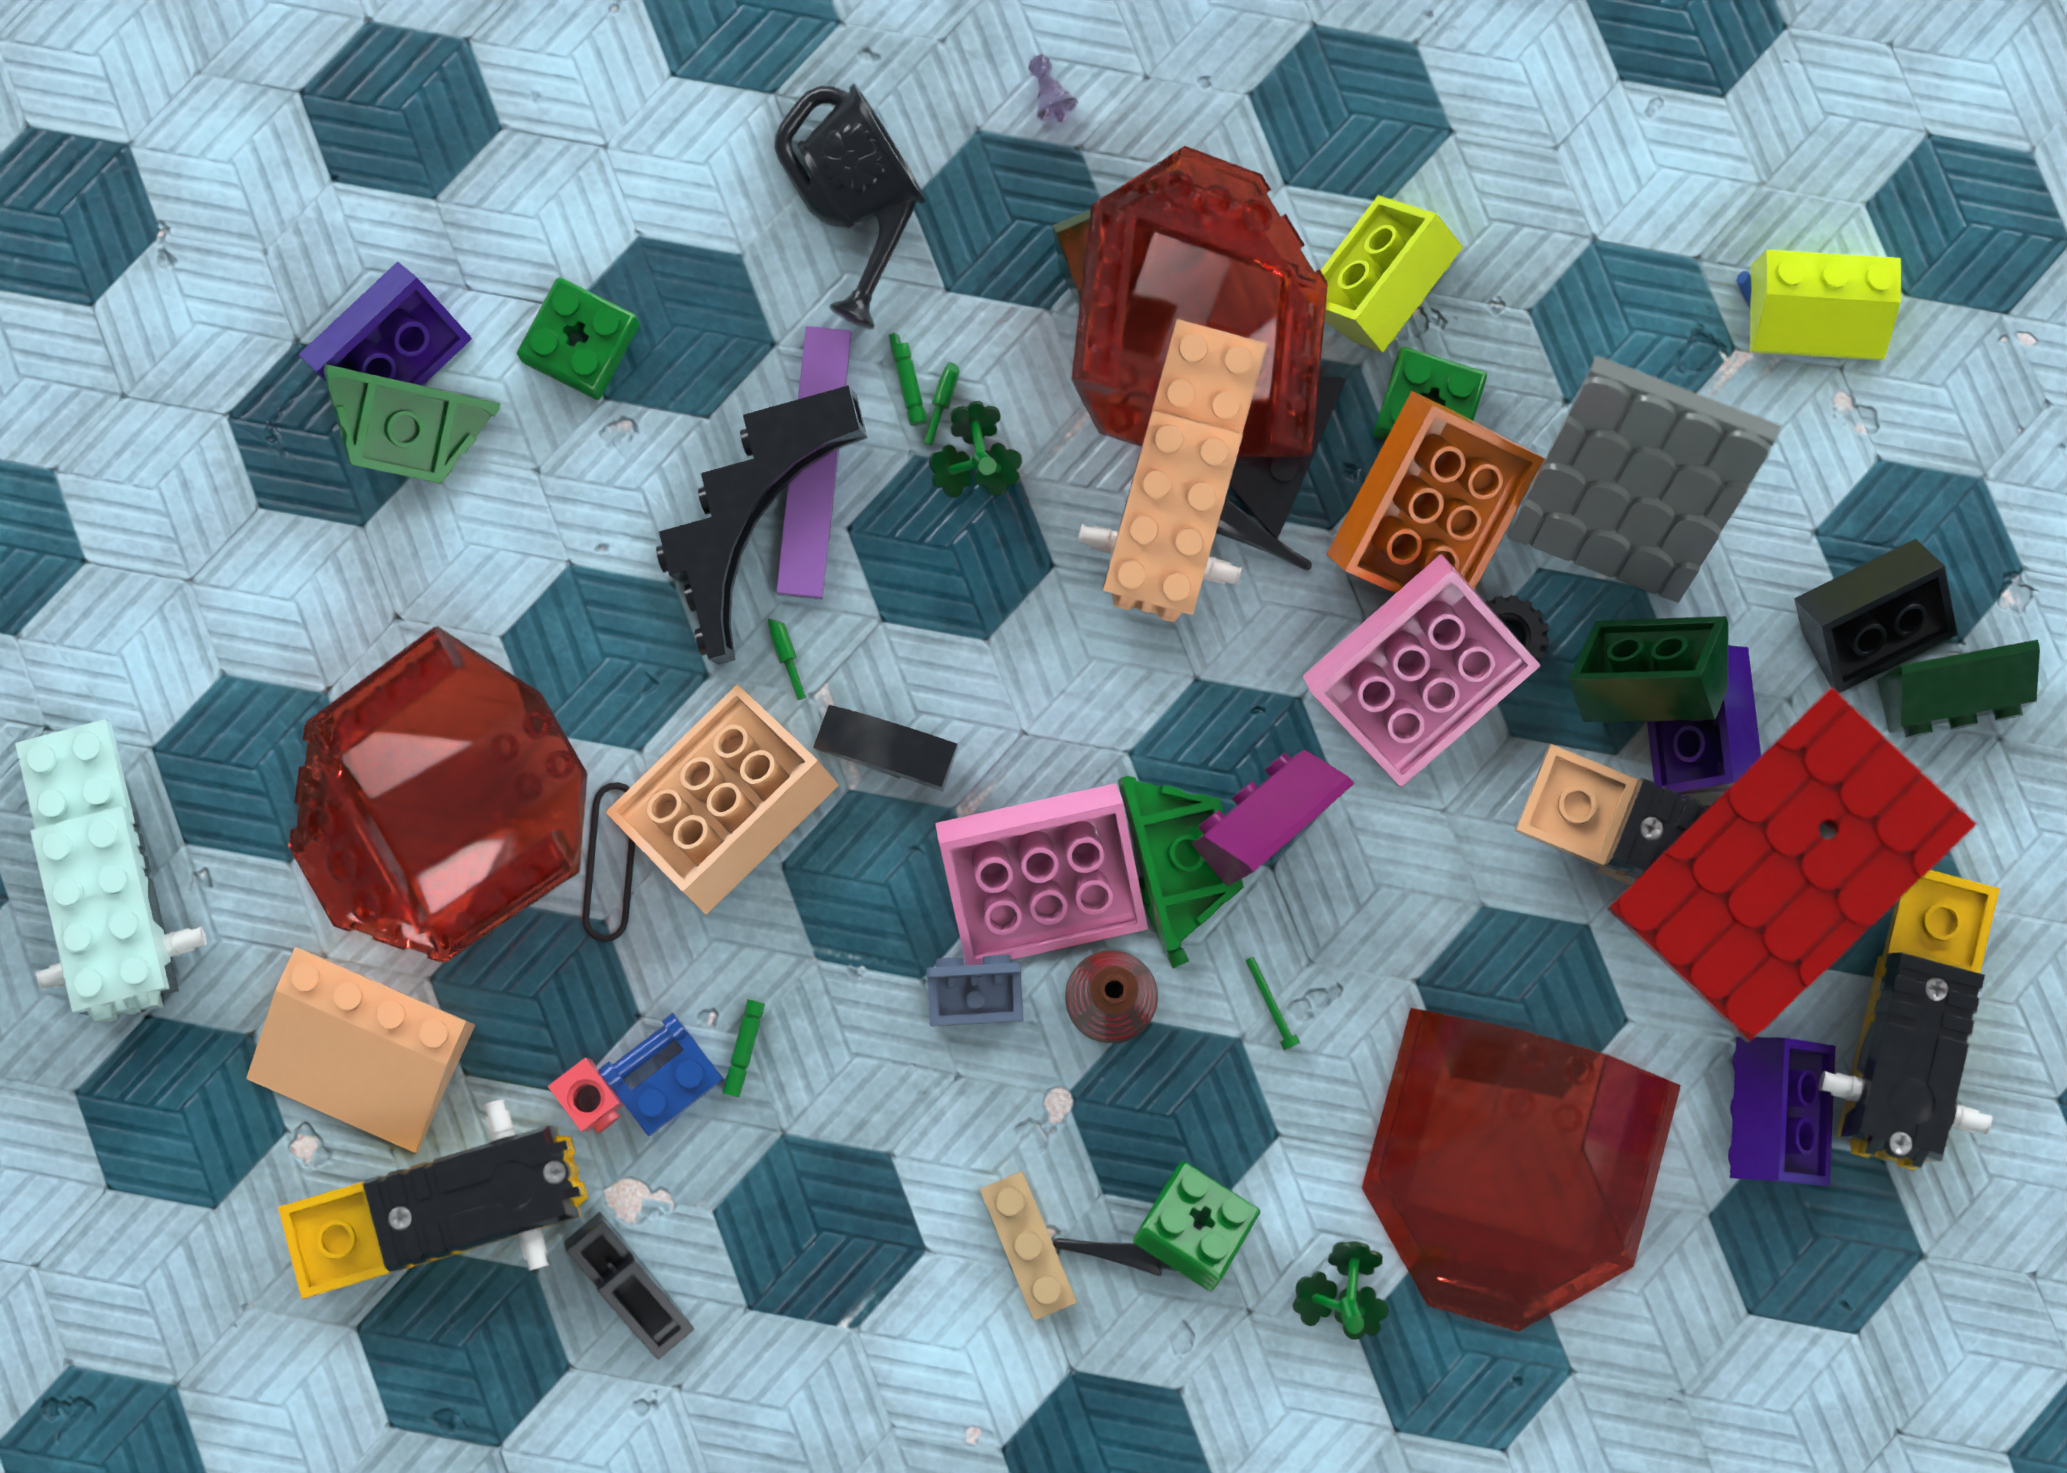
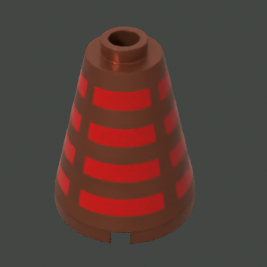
(1108, 1018)

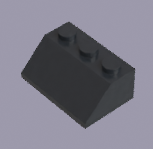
(1877, 615)

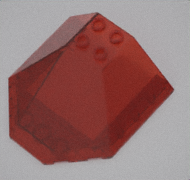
(1209, 250)
(437, 800)
(1513, 1166)

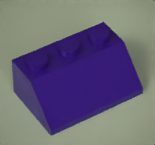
(390, 332)
(1715, 752)
(1780, 1113)

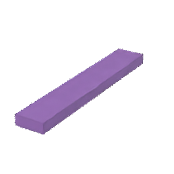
(812, 491)

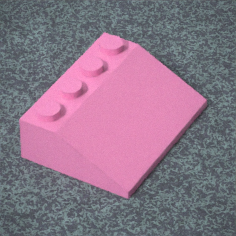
(1420, 671)
(1042, 875)

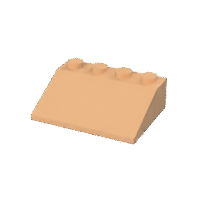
(722, 799)
(357, 1049)

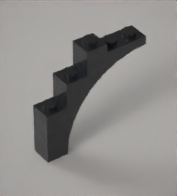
(709, 550)

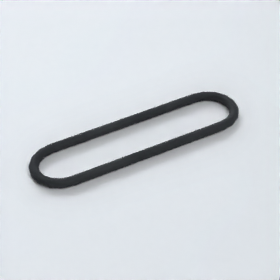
(590, 869)

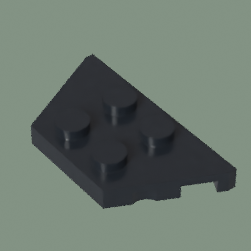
(1271, 483)

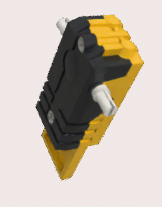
(1918, 1026)
(437, 1209)

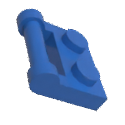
(670, 1087)

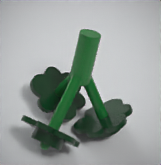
(995, 467)
(1356, 1309)

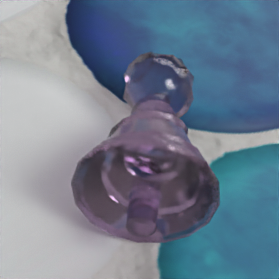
(1052, 97)

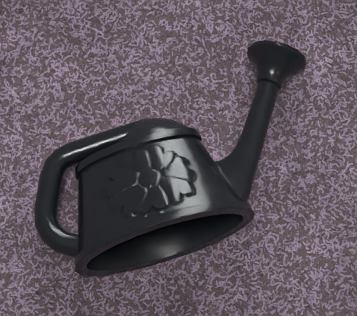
(851, 179)

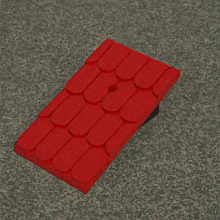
(1791, 865)

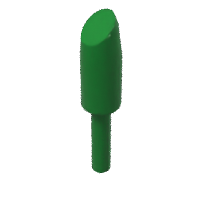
(942, 398)
(786, 654)

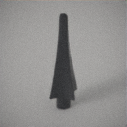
(1240, 527)
(1123, 1253)

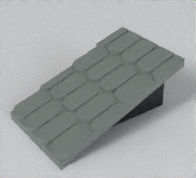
(1642, 479)

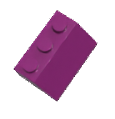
(1269, 814)

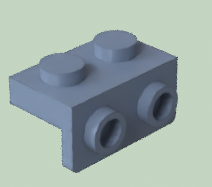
(975, 991)

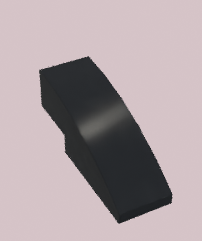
(886, 747)
(628, 1285)

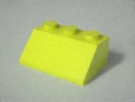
(1385, 271)
(1823, 304)

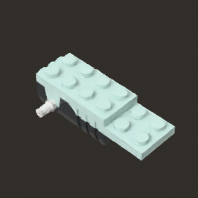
(97, 877)

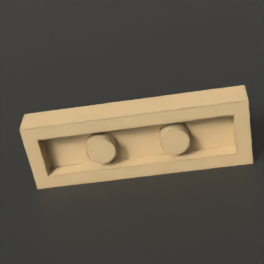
(1028, 1245)

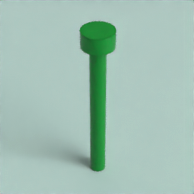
(1288, 1040)

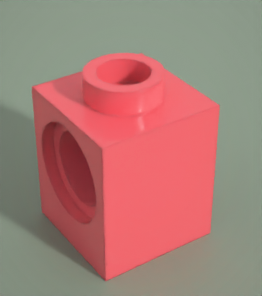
(570, 1084)

